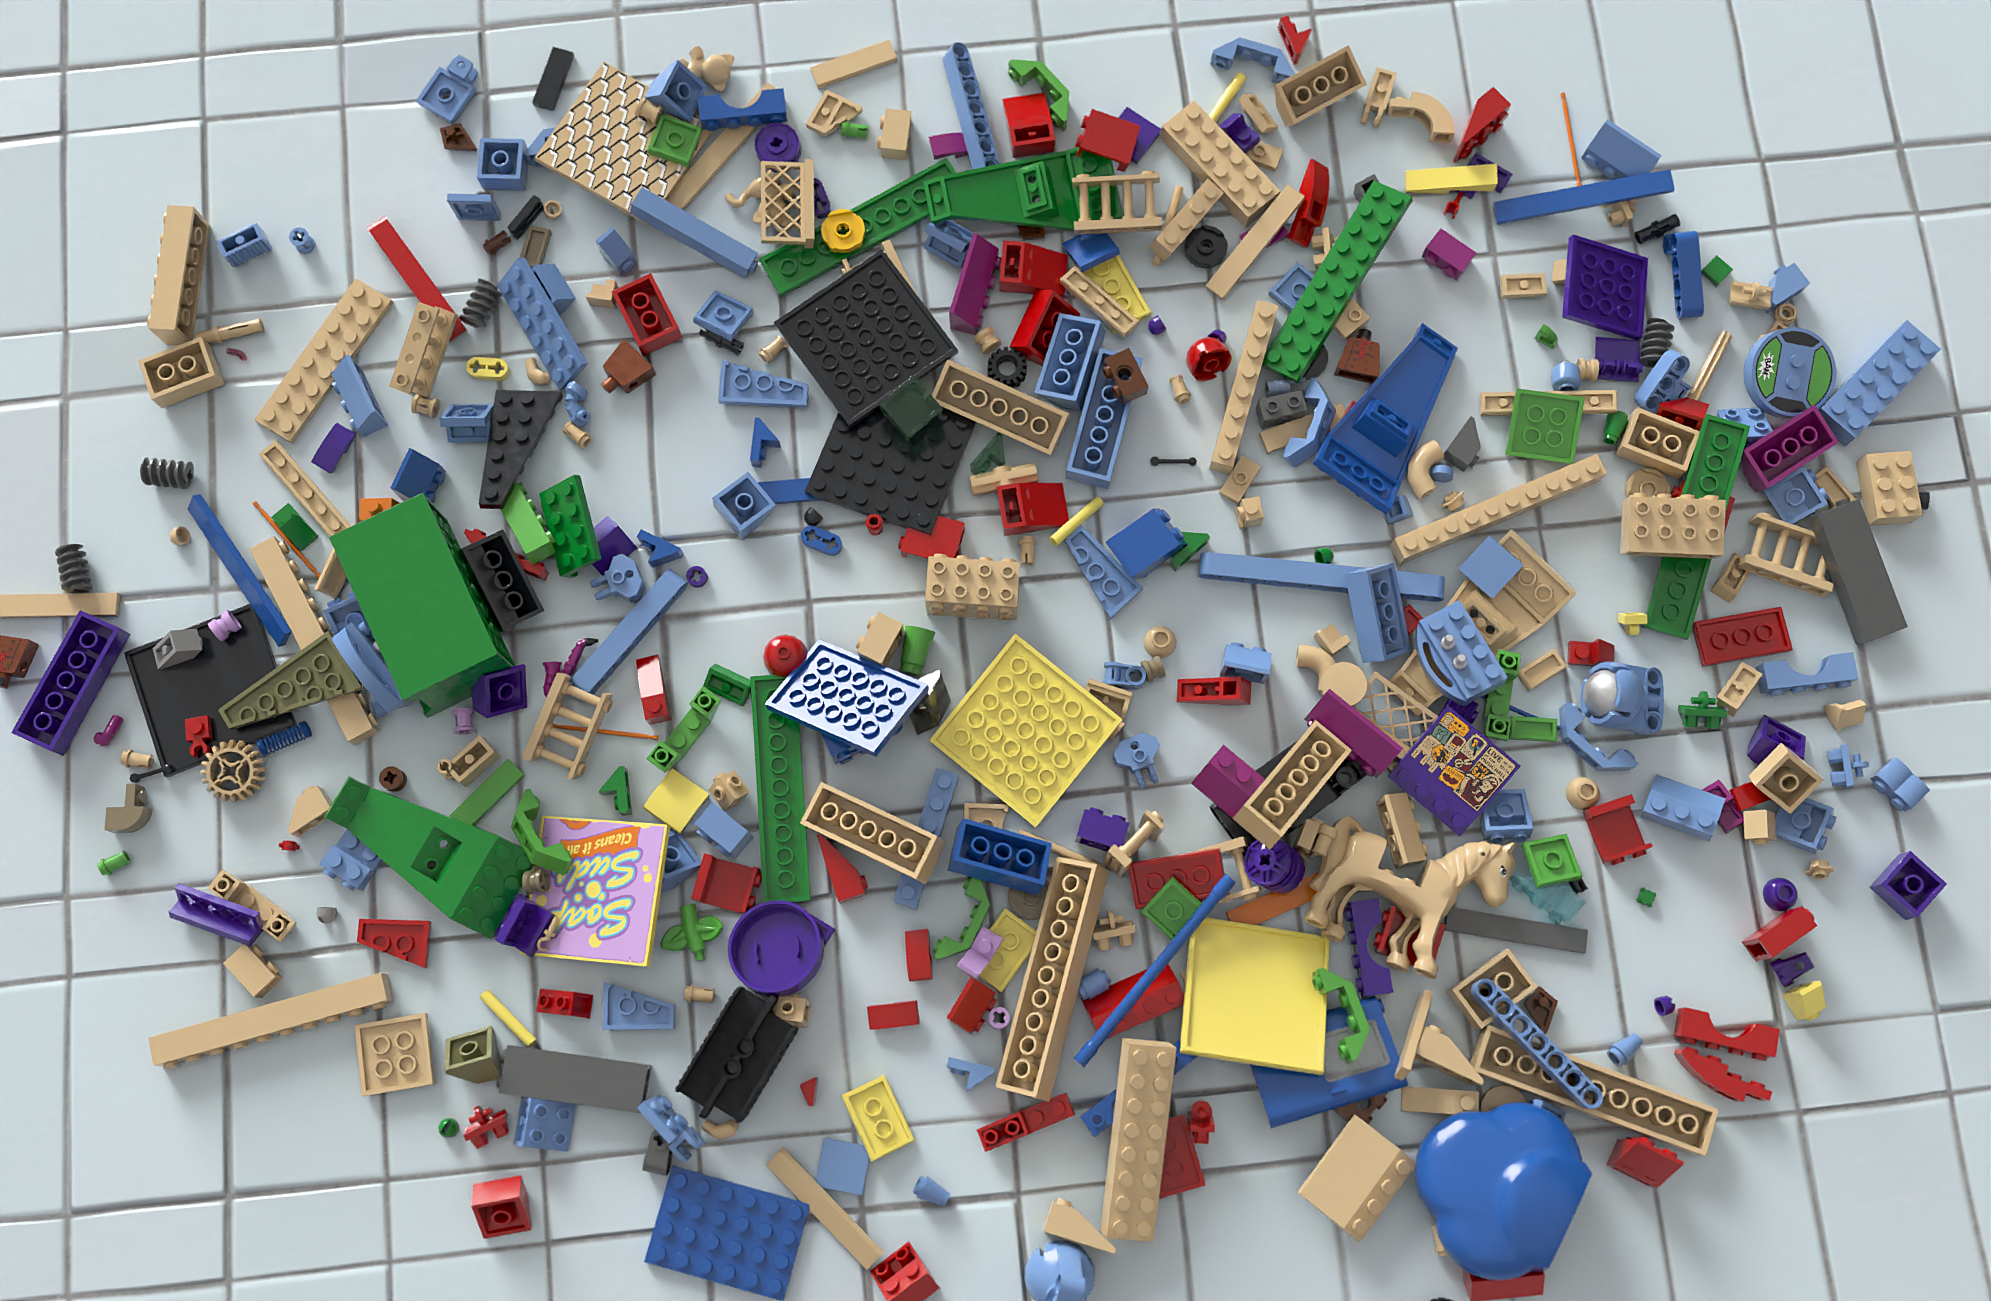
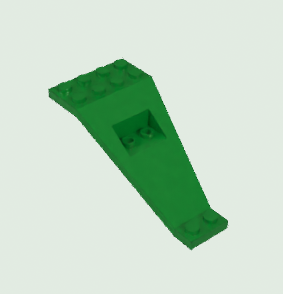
(1006, 196)
(471, 875)

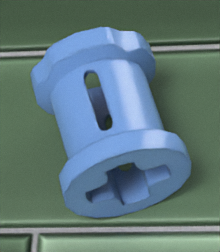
(307, 240)

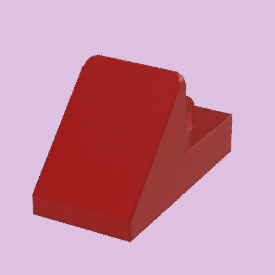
(1293, 41)
(1590, 653)

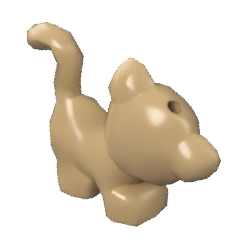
(713, 70)
(755, 190)

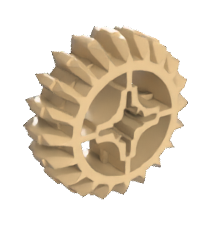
(240, 778)

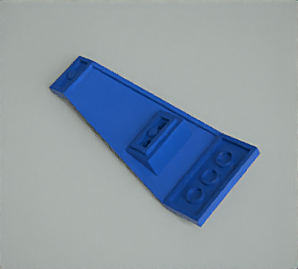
(1382, 429)

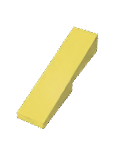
(1452, 178)

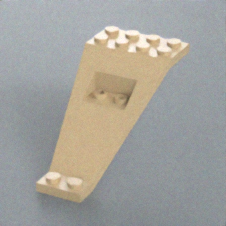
(1514, 612)

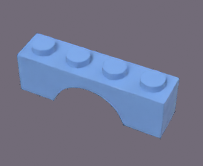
(1834, 670)

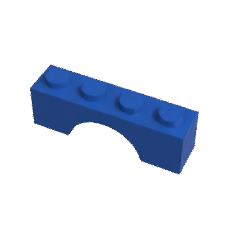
(767, 109)

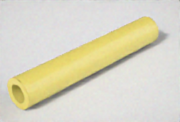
(1227, 96)
(1076, 521)
(508, 1018)

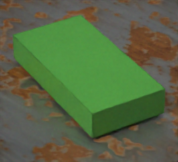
(1533, 729)

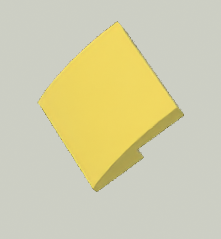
(676, 801)

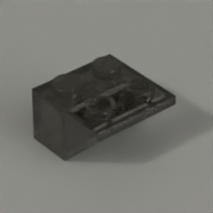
(932, 706)

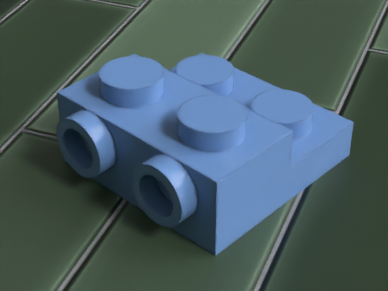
(1796, 496)
(343, 612)
(1507, 817)
(1805, 825)
(351, 862)

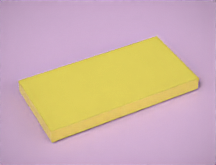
(1118, 284)

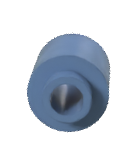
(1093, 984)

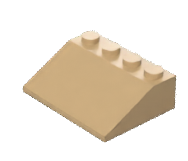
(1357, 1178)

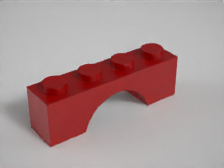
(1697, 1026)

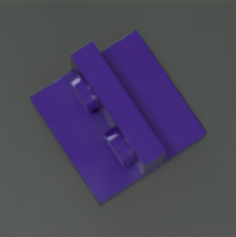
(524, 925)

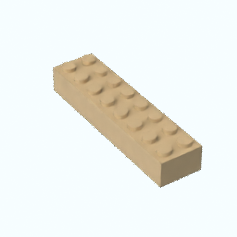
(1138, 1140)

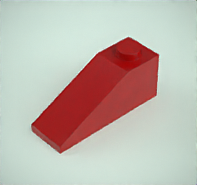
(653, 690)
(1214, 691)
(844, 876)

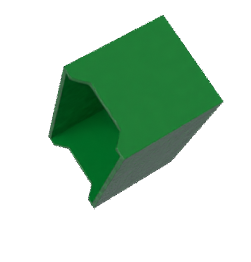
(421, 603)

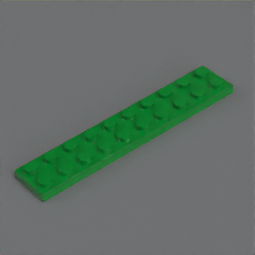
(882, 218)
(1336, 281)
(1682, 579)
(779, 798)

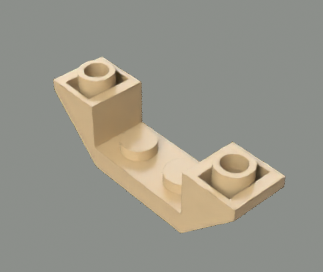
(274, 919)

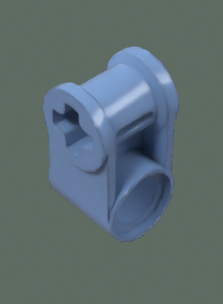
(1121, 675)

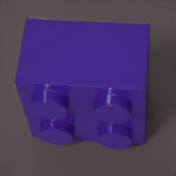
(1101, 830)
(1908, 885)

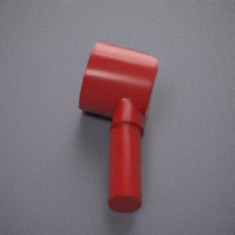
(1453, 207)

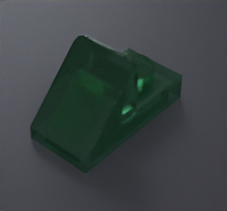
(992, 452)

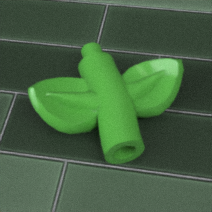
(692, 932)

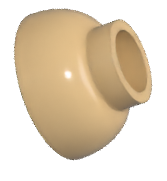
(1160, 642)
(1582, 793)

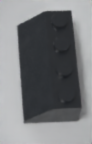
(501, 580)

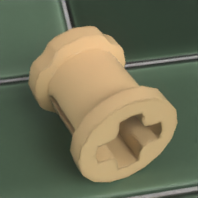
(649, 111)
(417, 406)

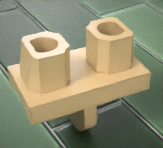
(1621, 212)
(1321, 241)
(1750, 295)
(1122, 929)

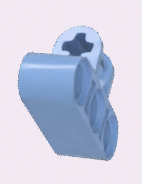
(1671, 386)

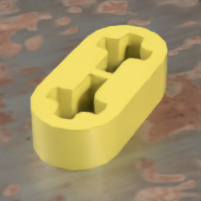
(488, 373)

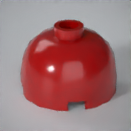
(1207, 358)
(784, 655)

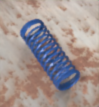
(304, 728)

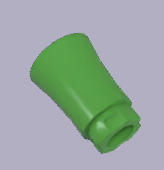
(915, 649)

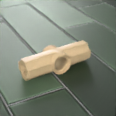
(1002, 475)

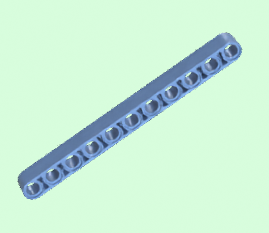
(1308, 575)

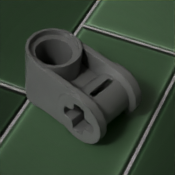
(658, 1156)

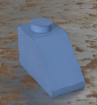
(616, 251)
(1786, 284)

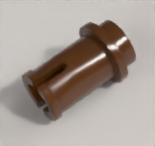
(496, 243)

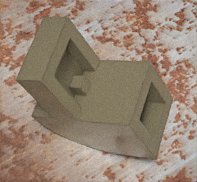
(132, 816)

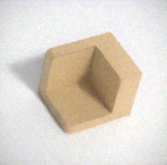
(602, 295)
(1331, 640)

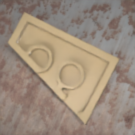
(986, 813)

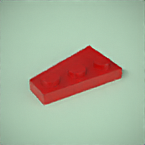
(399, 938)
(1180, 1163)

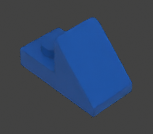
(761, 439)
(663, 551)

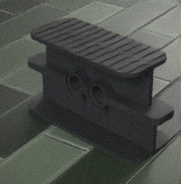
(708, 1077)

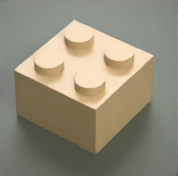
(881, 639)
(1786, 778)

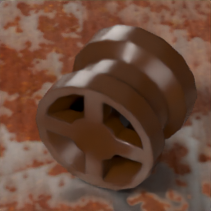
(397, 781)

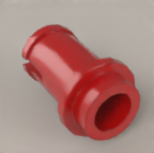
(874, 524)

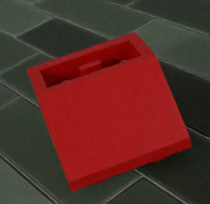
(904, 1276)

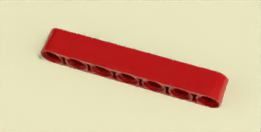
(410, 269)

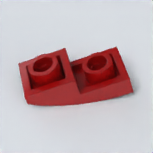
(1748, 796)
(918, 955)
(893, 1015)

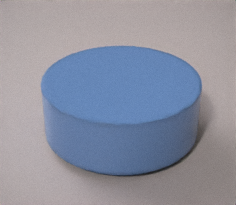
(1442, 473)

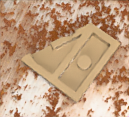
(831, 113)

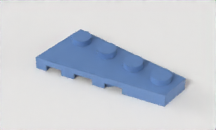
(750, 387)
(1104, 574)

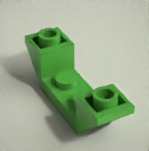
(1024, 71)
(1497, 703)
(687, 732)
(552, 857)
(948, 947)
(1328, 982)

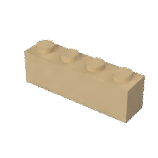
(1186, 220)

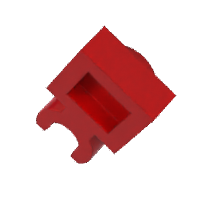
(197, 732)

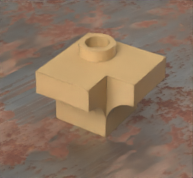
(1351, 320)

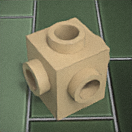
(728, 790)
(793, 1010)

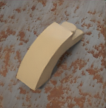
(1426, 110)

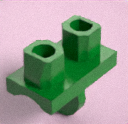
(1712, 714)

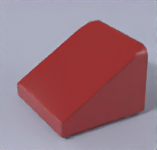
(809, 1090)

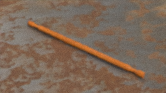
(1570, 137)
(288, 541)
(609, 732)

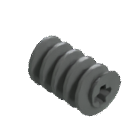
(480, 304)
(1655, 341)
(166, 474)
(71, 568)

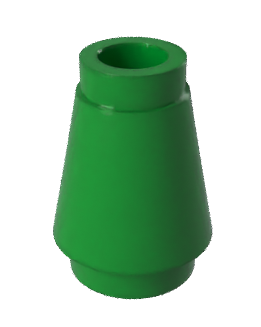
(1614, 427)

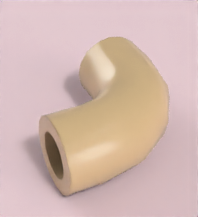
(1419, 468)
(1315, 659)

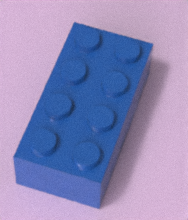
(999, 856)

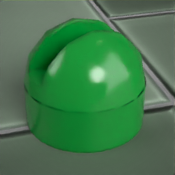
(1323, 555)
(451, 1131)

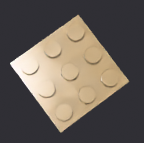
(394, 1054)

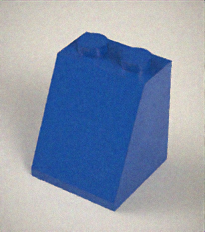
(1146, 543)

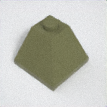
(473, 1056)

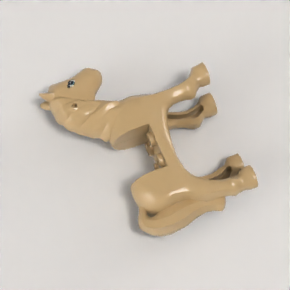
(1353, 867)

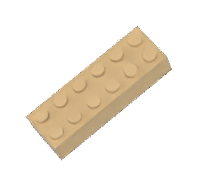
(1217, 158)
(178, 275)
(1000, 407)
(1292, 785)
(873, 833)

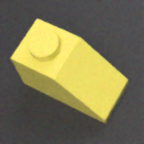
(1806, 1000)

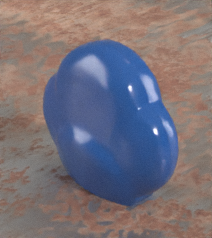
(1501, 1187)

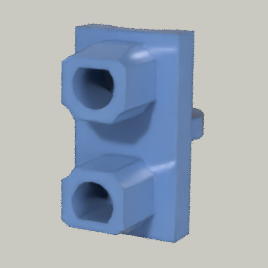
(1845, 777)

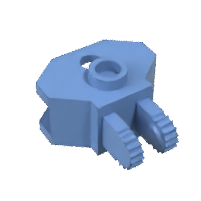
(619, 580)
(1138, 759)

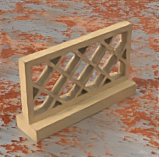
(805, 208)
(1406, 748)

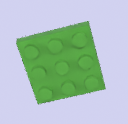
(1544, 425)

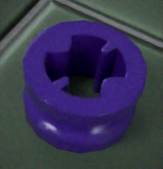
(703, 579)

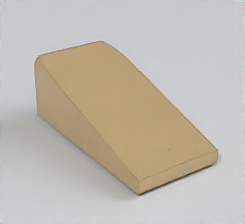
(1730, 580)

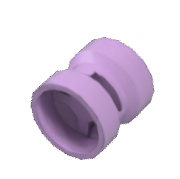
(224, 626)

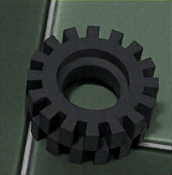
(1011, 356)

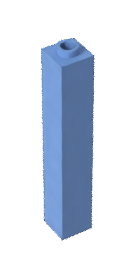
(694, 233)

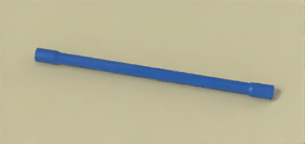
(1091, 1047)

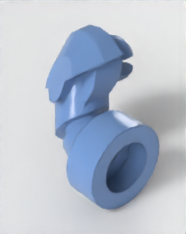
(574, 394)

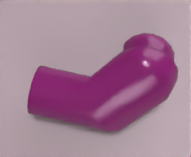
(110, 731)

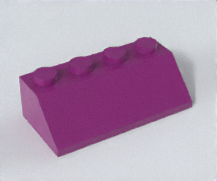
(974, 286)
(1787, 449)
(1368, 743)
(1228, 781)

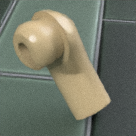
(536, 375)
(720, 1131)

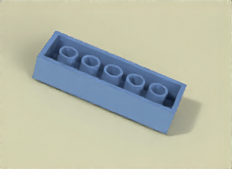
(1877, 382)
(1099, 429)

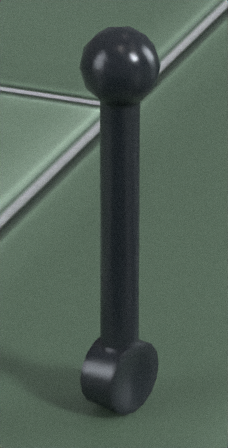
(1155, 461)
(135, 778)

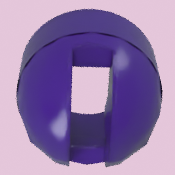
(1156, 325)
(1218, 334)
(1664, 1005)

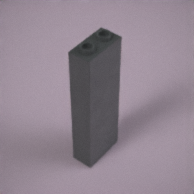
(1857, 570)
(573, 1078)

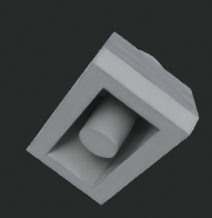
(177, 647)

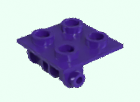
(1618, 359)

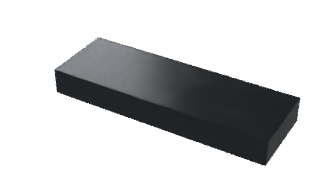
(553, 78)

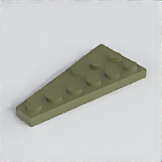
(301, 681)

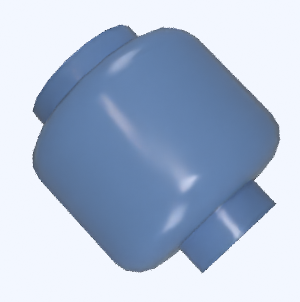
(1566, 377)

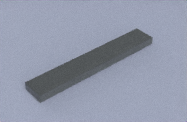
(1516, 930)

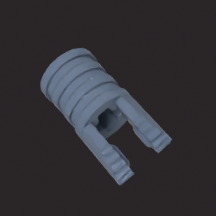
(1280, 386)

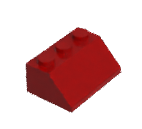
(1039, 324)
(1486, 1289)

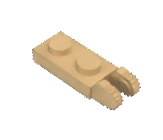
(1379, 94)

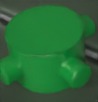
(1646, 897)

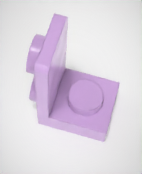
(980, 952)

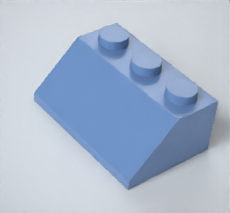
(1619, 153)
(357, 397)
(1683, 808)

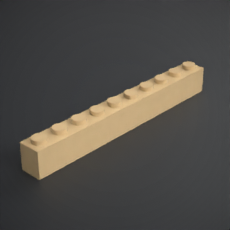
(1498, 509)
(307, 626)
(270, 1019)

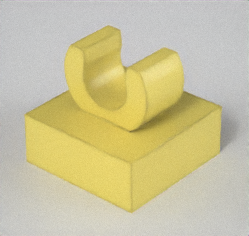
(1632, 621)

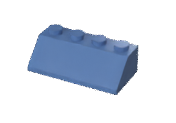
(1070, 361)
(1378, 613)

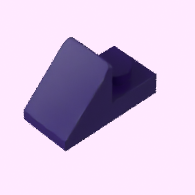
(1240, 132)

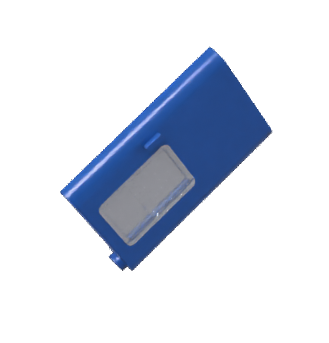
(1299, 1095)

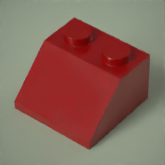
(972, 1005)
(501, 1207)

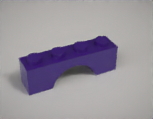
(1372, 977)

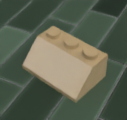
(1401, 830)

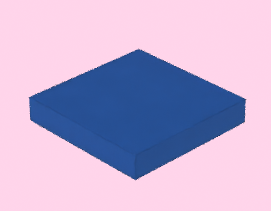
(1090, 250)

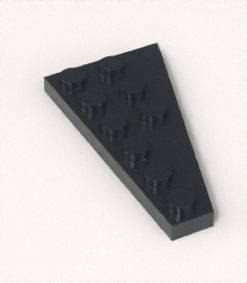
(513, 436)

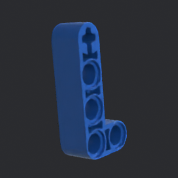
(1686, 273)

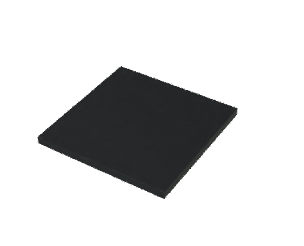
(203, 687)

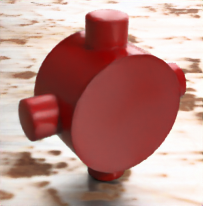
(289, 846)

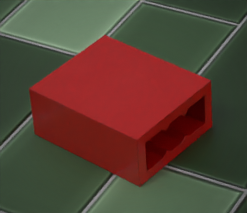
(1780, 933)

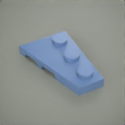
(635, 1011)

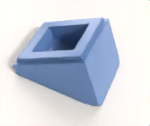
(1400, 510)

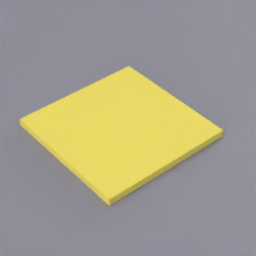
(1255, 996)

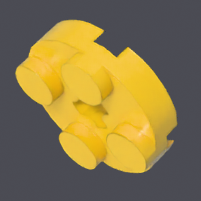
(851, 222)

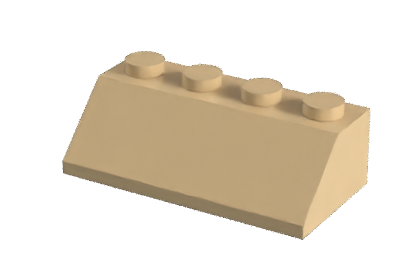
(1318, 86)

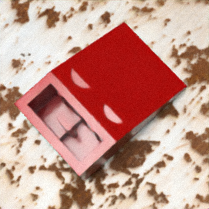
(1485, 118)
(1029, 125)
(1031, 268)
(1031, 507)
(1643, 1161)

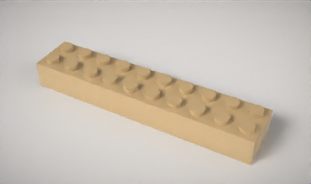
(1052, 978)
(1625, 1102)

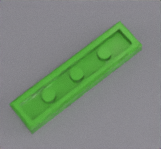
(488, 793)

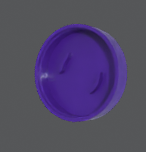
(776, 948)

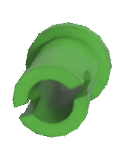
(854, 130)
(113, 863)

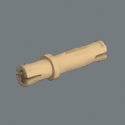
(219, 334)

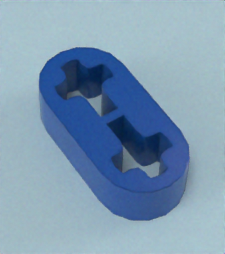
(823, 535)

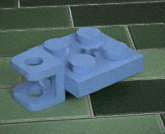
(455, 81)
(671, 1126)

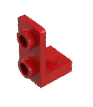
(564, 1003)

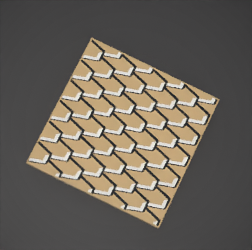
(606, 144)

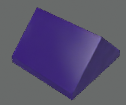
(611, 542)

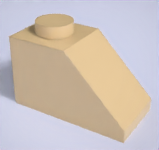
(309, 810)

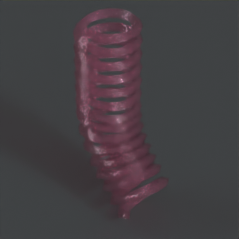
(241, 355)

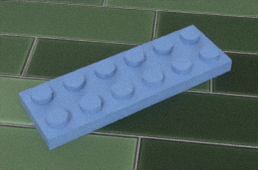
(542, 323)

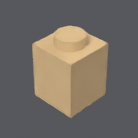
(1759, 826)

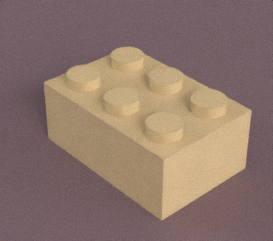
(181, 372)
(1657, 443)
(1889, 488)
(1505, 973)

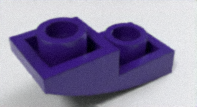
(333, 447)

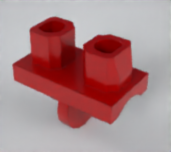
(1201, 1121)
(476, 1131)

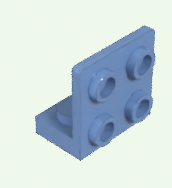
(1749, 416)
(544, 1124)

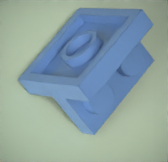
(948, 241)
(467, 422)

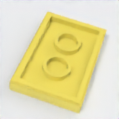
(1011, 953)
(877, 1118)

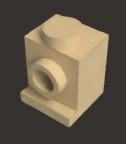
(1249, 512)

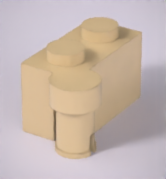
(469, 762)
(1314, 838)

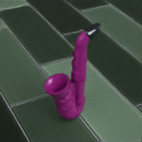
(553, 668)

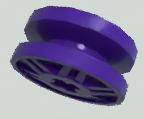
(777, 135)

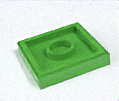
(674, 140)
(1551, 861)
(1171, 908)

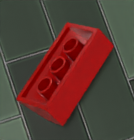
(1160, 997)

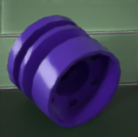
(1283, 871)

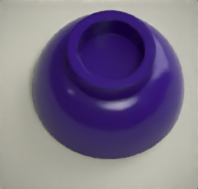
(1780, 894)

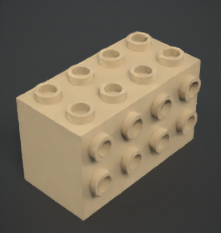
(1673, 526)
(972, 587)

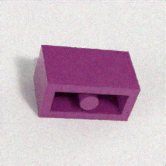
(1448, 254)

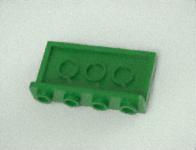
(570, 525)

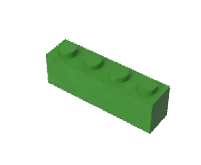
(528, 526)

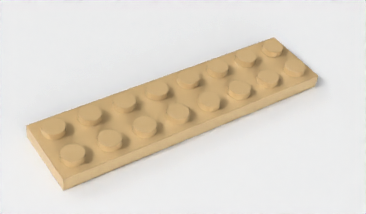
(311, 375)

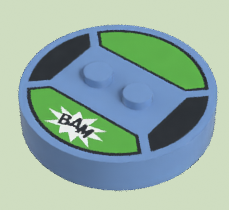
(1789, 372)

